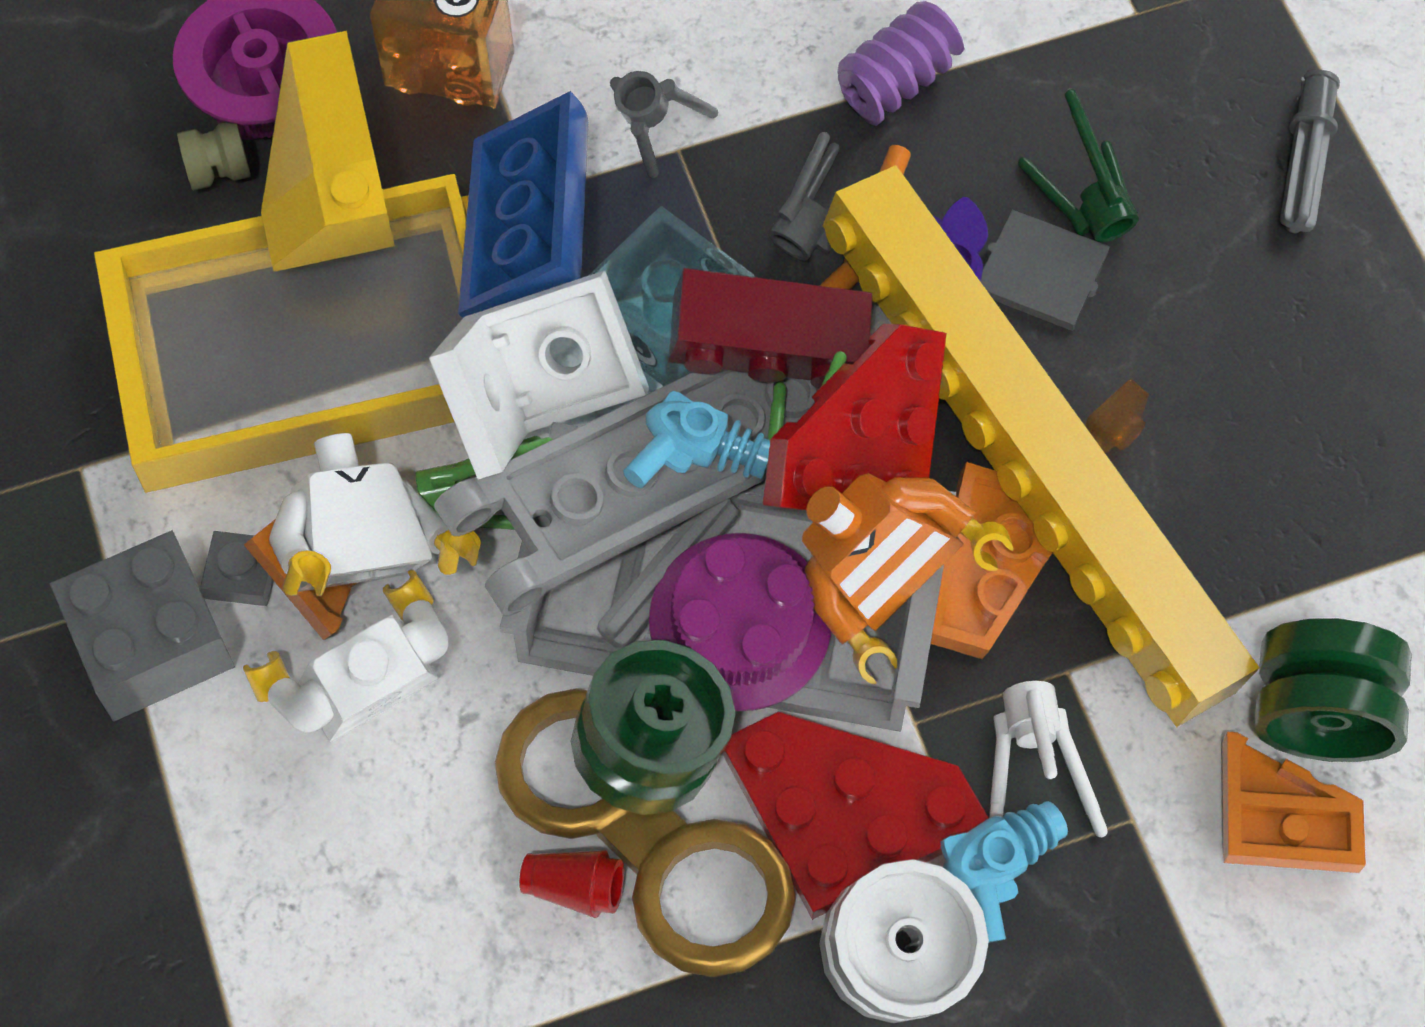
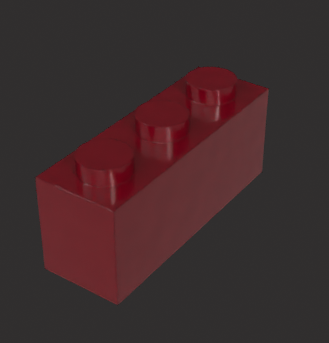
(765, 326)

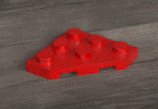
(863, 420)
(845, 802)

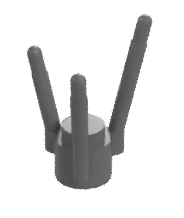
(645, 105)
(801, 219)

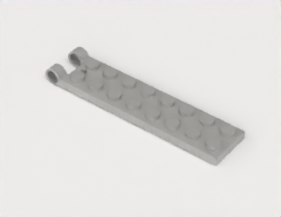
(588, 498)

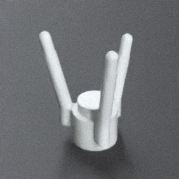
(1036, 723)

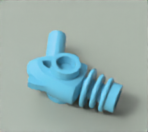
(695, 434)
(999, 852)

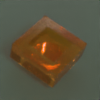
(1119, 417)

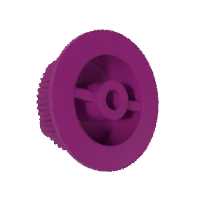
(235, 54)
(746, 612)

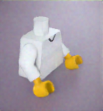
(359, 525)
(361, 673)

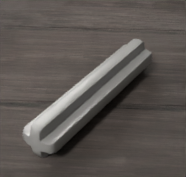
(631, 611)

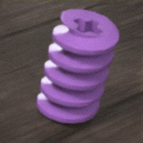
(898, 61)

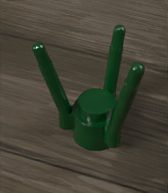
(1106, 203)

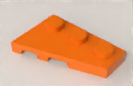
(976, 601)

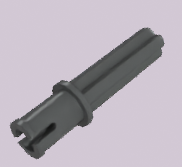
(1312, 130)

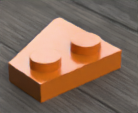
(1285, 815)

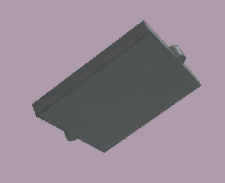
(1043, 269)

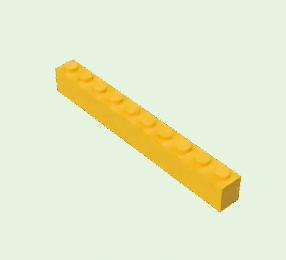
(1042, 451)

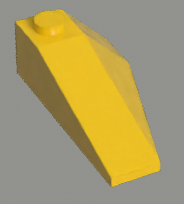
(322, 168)

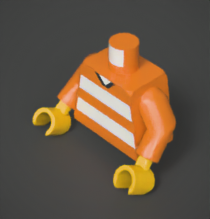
(879, 548)

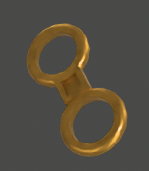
(649, 848)

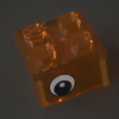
(445, 47)

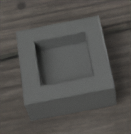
(233, 572)

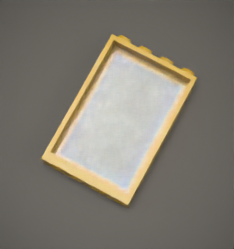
(255, 364)

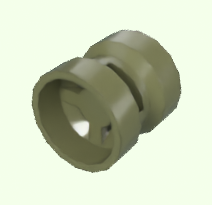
(213, 155)

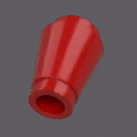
(575, 880)

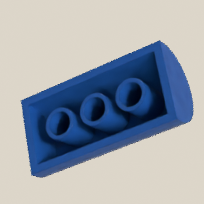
(525, 206)

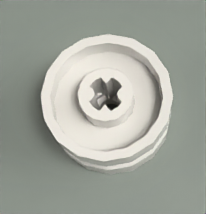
(944, 951)

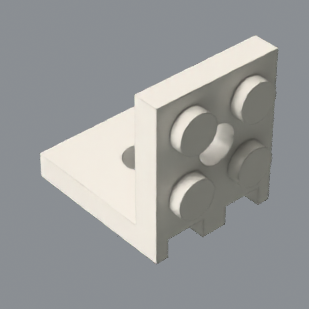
(506, 382)

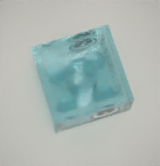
(644, 282)

